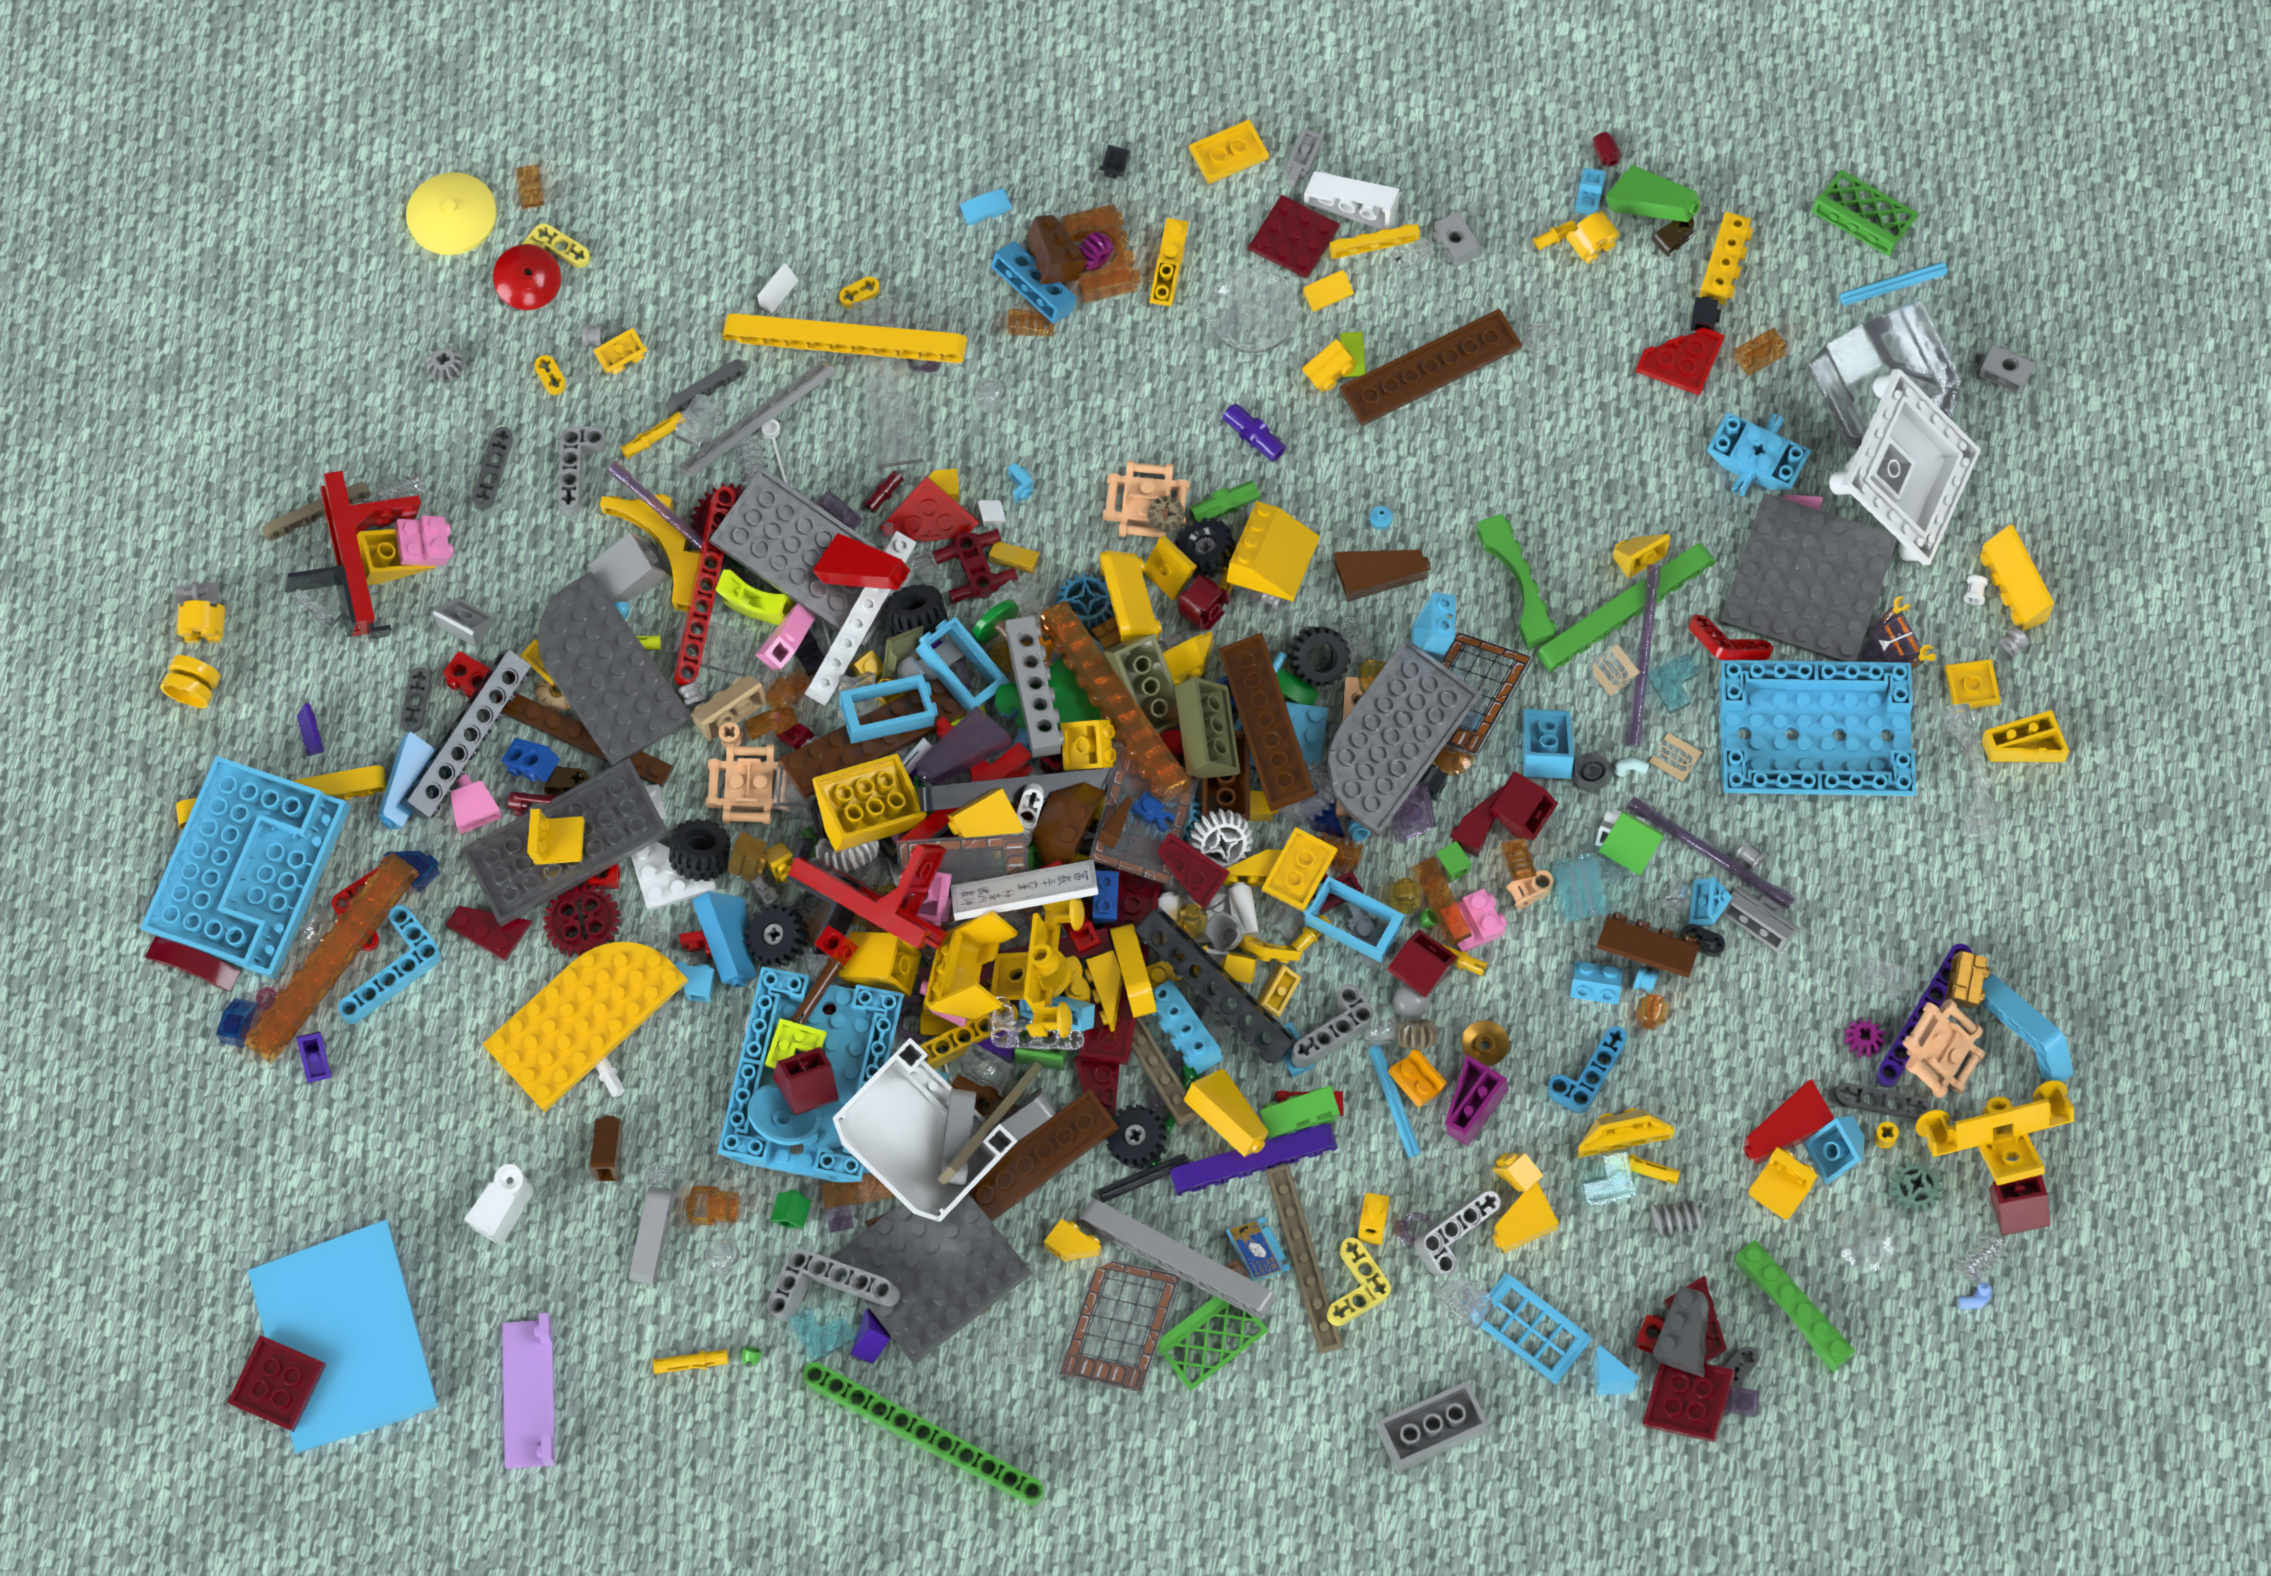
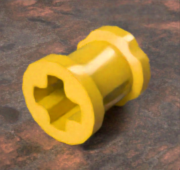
(1884, 1128)

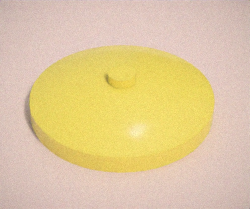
(451, 213)

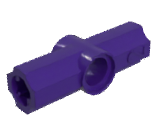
(1254, 432)

